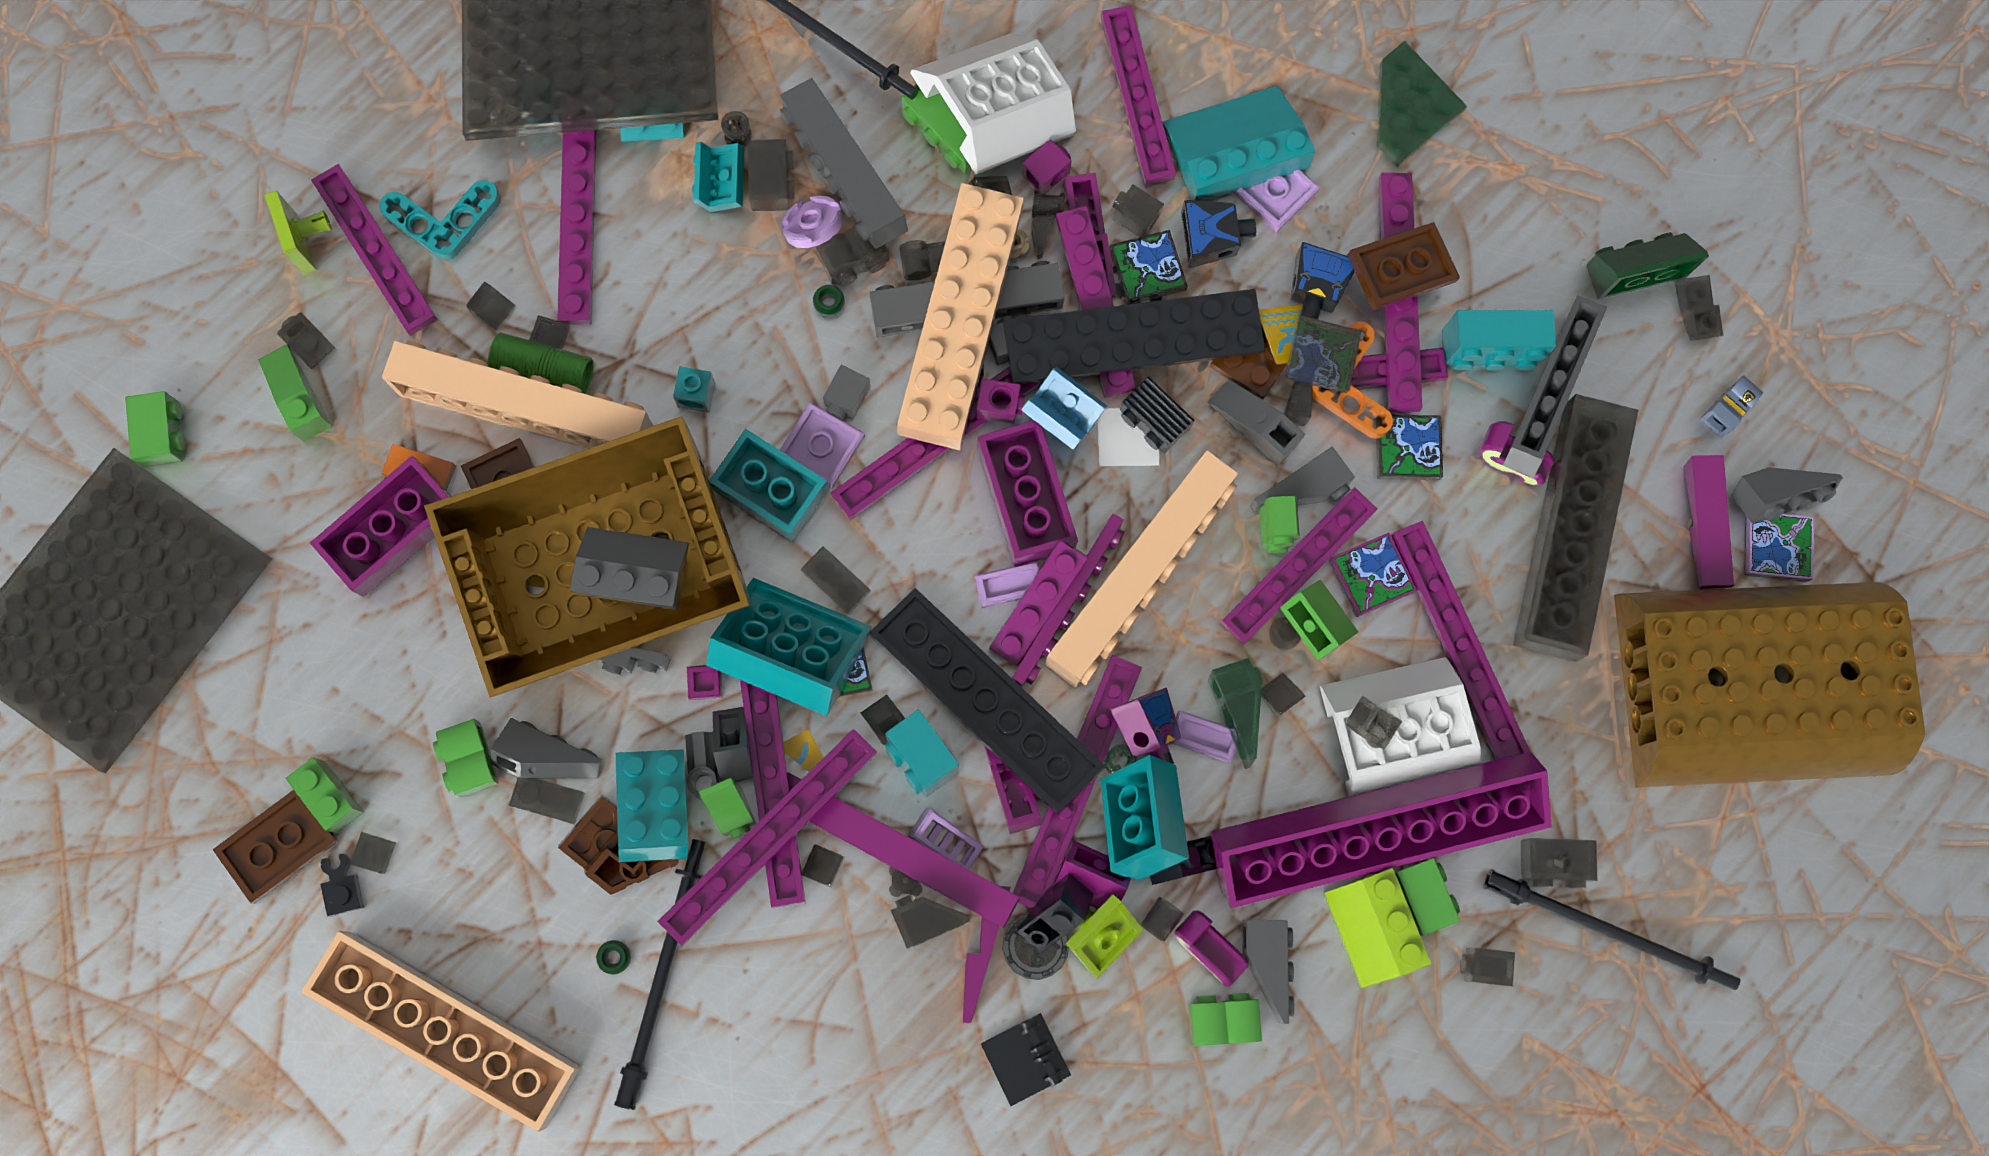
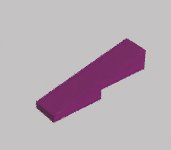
(1081, 192)
(1710, 518)
(1015, 797)
(977, 966)

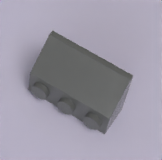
(630, 568)

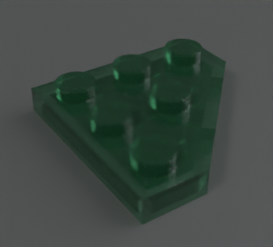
(1412, 104)

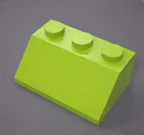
(1377, 928)

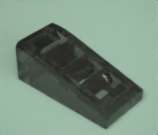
(1299, 404)

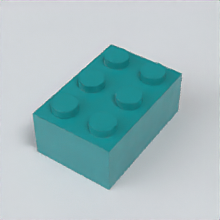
(1498, 338)
(769, 485)
(921, 753)
(651, 805)
(1144, 818)

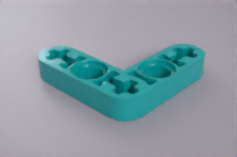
(440, 230)

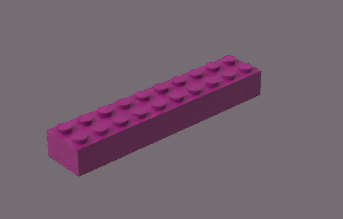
(1382, 829)

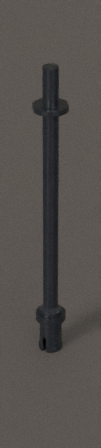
(888, 76)
(1520, 892)
(634, 1070)

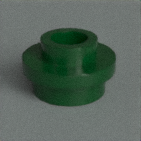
(825, 292)
(603, 953)

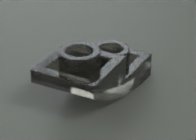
(1697, 308)

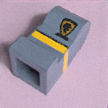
(1732, 406)

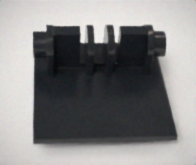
(1025, 1059)

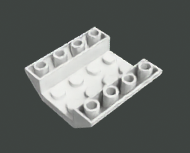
(1003, 98)
(1434, 730)

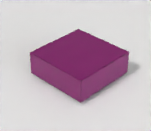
(703, 683)

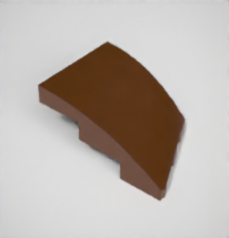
(595, 848)

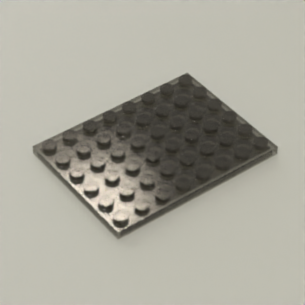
(585, 65)
(116, 608)

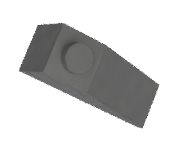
(1314, 482)

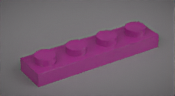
(1038, 602)

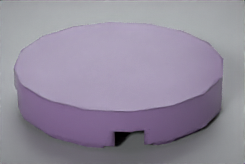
(812, 222)

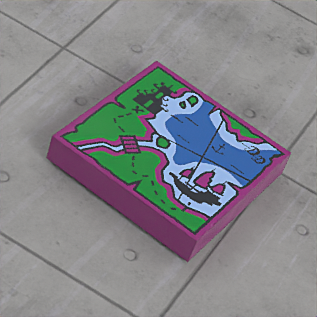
(1373, 574)

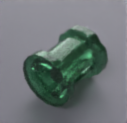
(1122, 750)

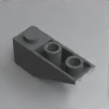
(1257, 421)
(1778, 491)
(533, 754)
(1266, 949)

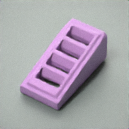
(921, 825)

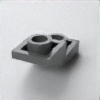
(626, 659)

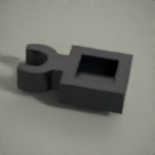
(342, 892)

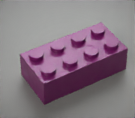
(1026, 491)
(381, 528)

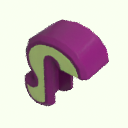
(1495, 449)
(1211, 948)

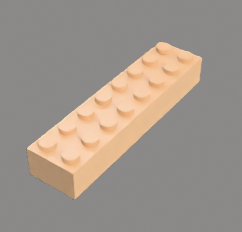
(960, 316)
(509, 398)
(1145, 564)
(441, 1030)

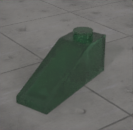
(1239, 698)

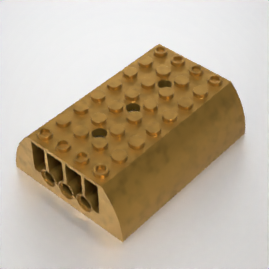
(534, 526)
(1752, 722)

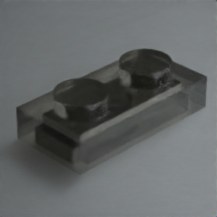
(835, 580)
(547, 799)

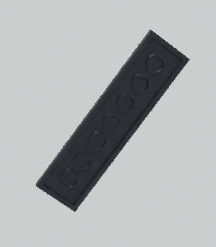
(1134, 336)
(987, 701)

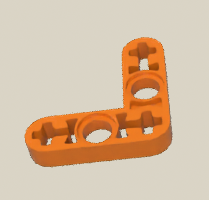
(1364, 401)

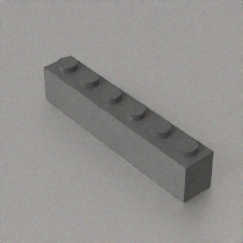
(843, 163)
(1023, 293)
(1555, 386)

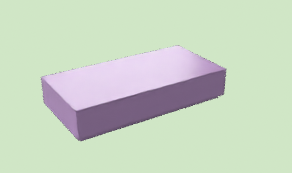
(1005, 584)
(1205, 737)

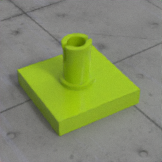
(294, 231)
(1104, 936)

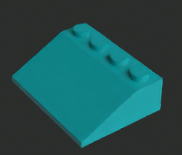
(1239, 144)
(788, 646)

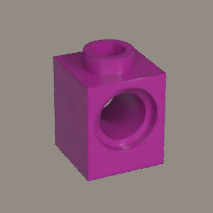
(1047, 166)
(991, 389)

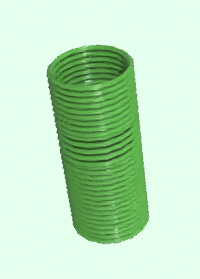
(537, 359)

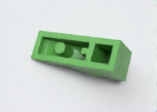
(293, 394)
(728, 808)

